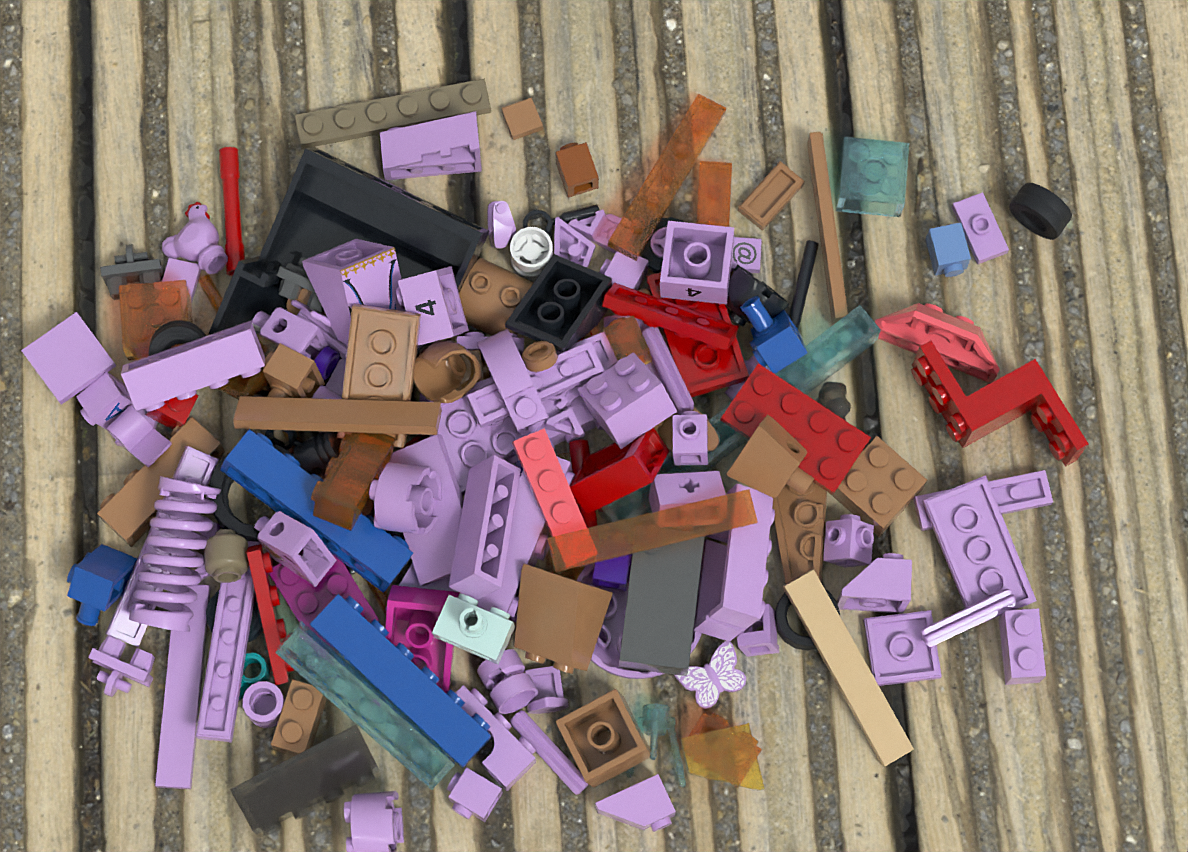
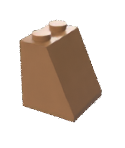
(559, 618)

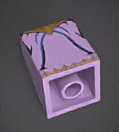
(353, 275)

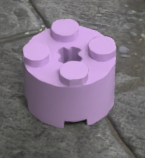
(405, 498)
(374, 822)

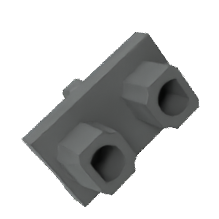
(130, 269)
(292, 282)

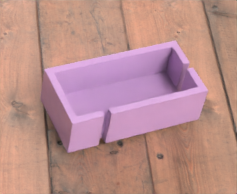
(735, 574)

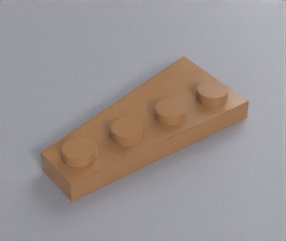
(801, 530)

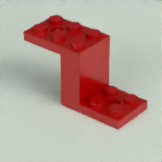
(998, 404)

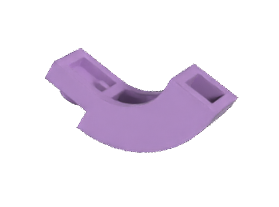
(513, 380)

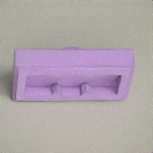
(980, 228)

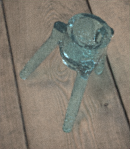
(655, 722)

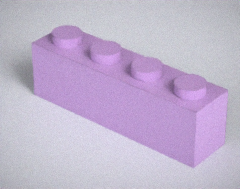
(193, 366)
(485, 528)

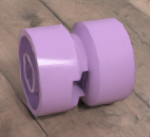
(508, 683)

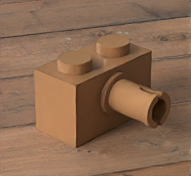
(291, 374)

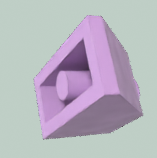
(640, 805)

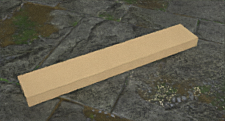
(848, 668)

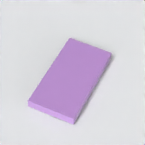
(977, 544)
(436, 549)

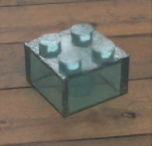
(872, 177)

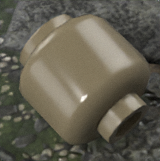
(226, 556)

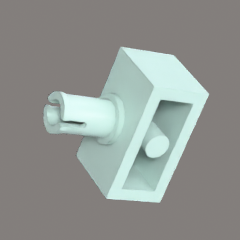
(474, 628)

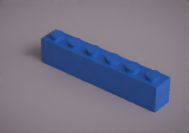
(288, 489)
(400, 680)

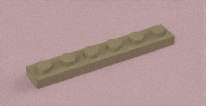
(381, 114)

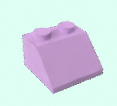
(880, 586)

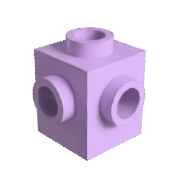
(848, 541)

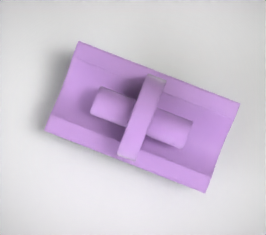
(136, 670)

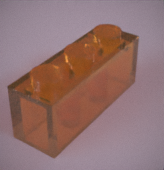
(349, 477)

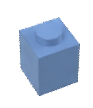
(948, 250)

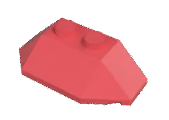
(955, 338)

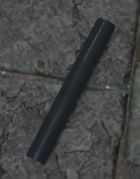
(803, 282)

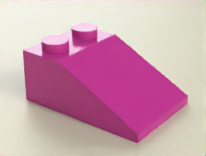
(411, 619)

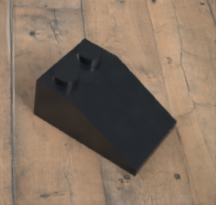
(561, 304)

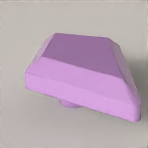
(572, 244)

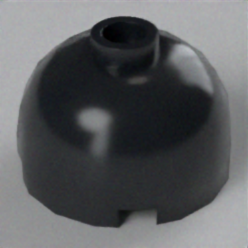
(744, 287)

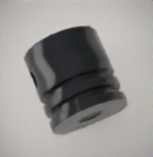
(317, 452)

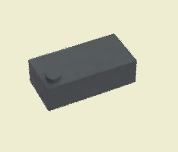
(662, 608)

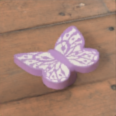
(714, 677)

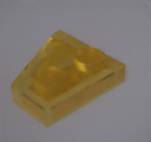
(724, 756)

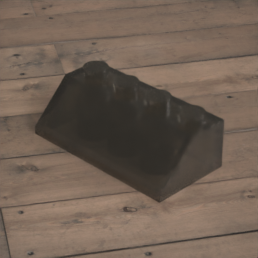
(305, 781)

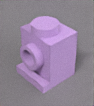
(760, 642)

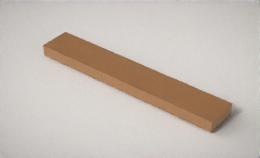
(827, 227)
(337, 415)

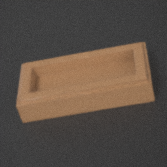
(771, 195)

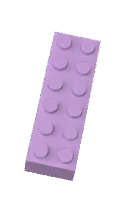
(526, 545)

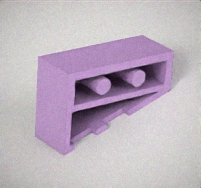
(432, 148)

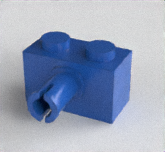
(774, 340)
(99, 581)

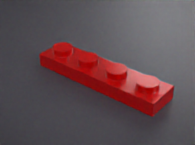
(664, 314)
(267, 599)

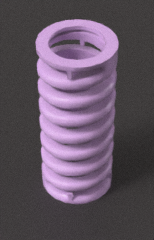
(178, 614)

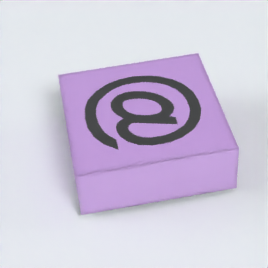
(747, 254)

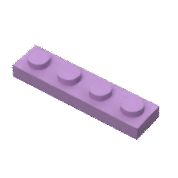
(569, 371)
(1011, 495)

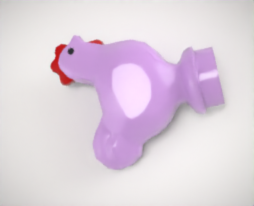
(197, 241)

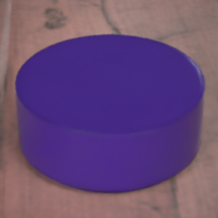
(327, 361)

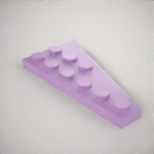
(471, 444)

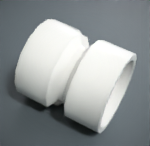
(530, 252)

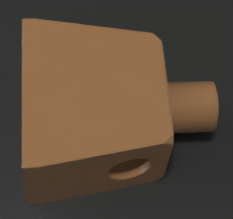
(771, 461)

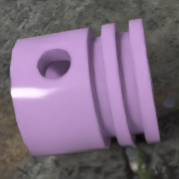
(263, 704)

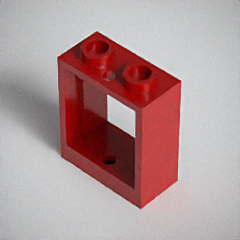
(617, 471)

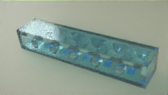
(364, 704)

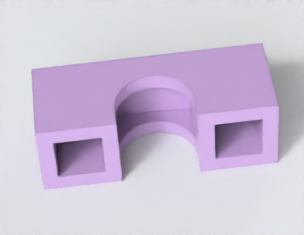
(509, 756)

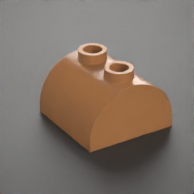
(491, 296)

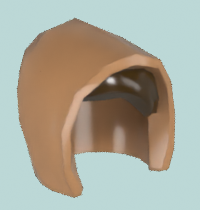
(446, 371)

